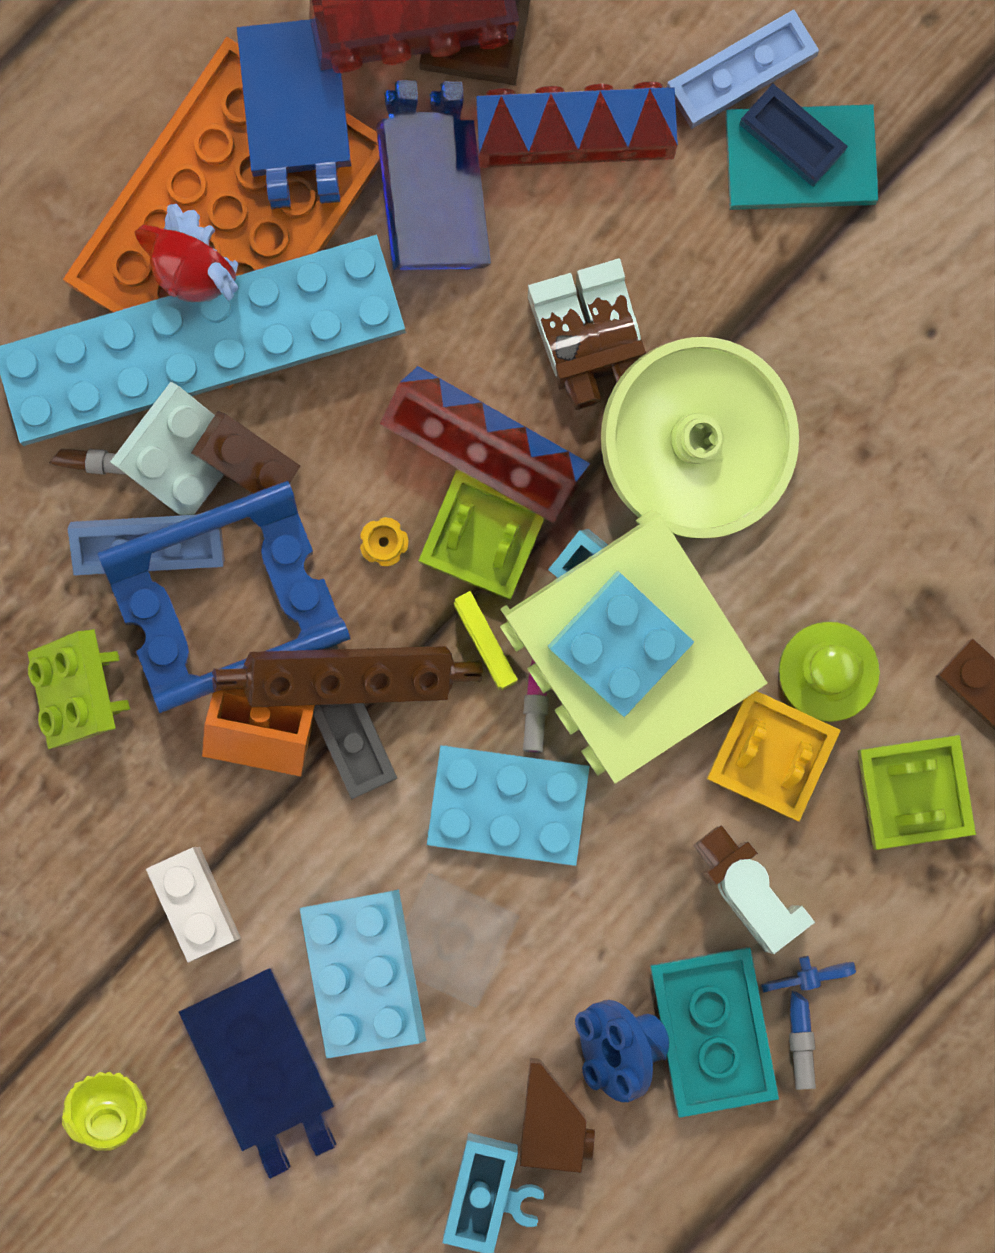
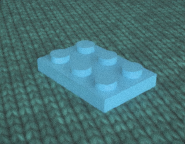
(508, 805)
(363, 974)

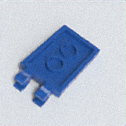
(292, 109)

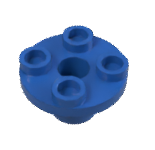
(620, 1049)

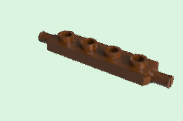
(347, 676)

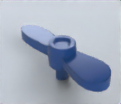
(810, 977)

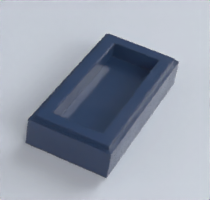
(793, 135)

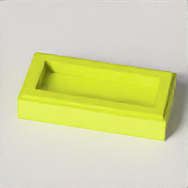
(485, 641)

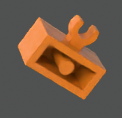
(257, 736)

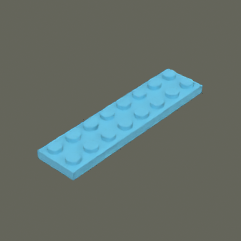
(131, 355)

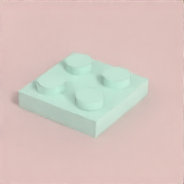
(161, 448)

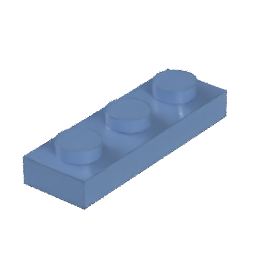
(91, 537)

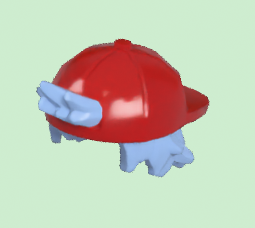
(184, 260)

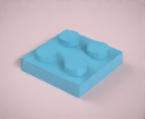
(620, 644)

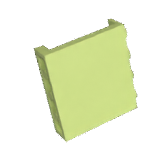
(690, 694)

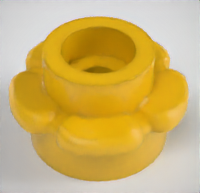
(384, 528)

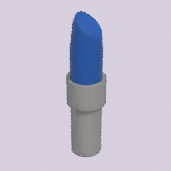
(802, 1042)

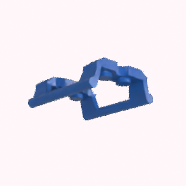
(150, 607)

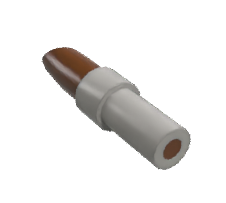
(93, 461)

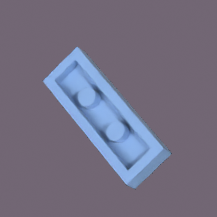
(743, 68)

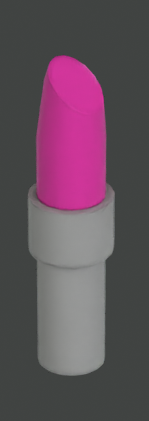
(535, 709)

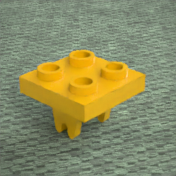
(773, 755)

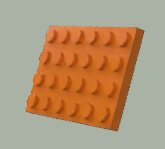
(206, 168)

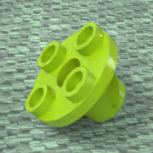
(828, 671)

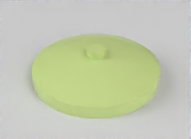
(700, 436)

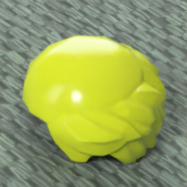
(104, 1111)

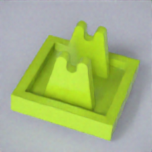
(481, 537)
(73, 689)
(916, 792)

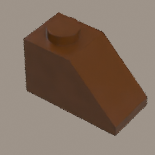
(553, 1125)

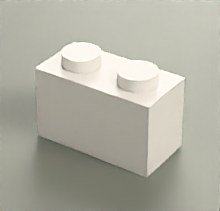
(193, 903)

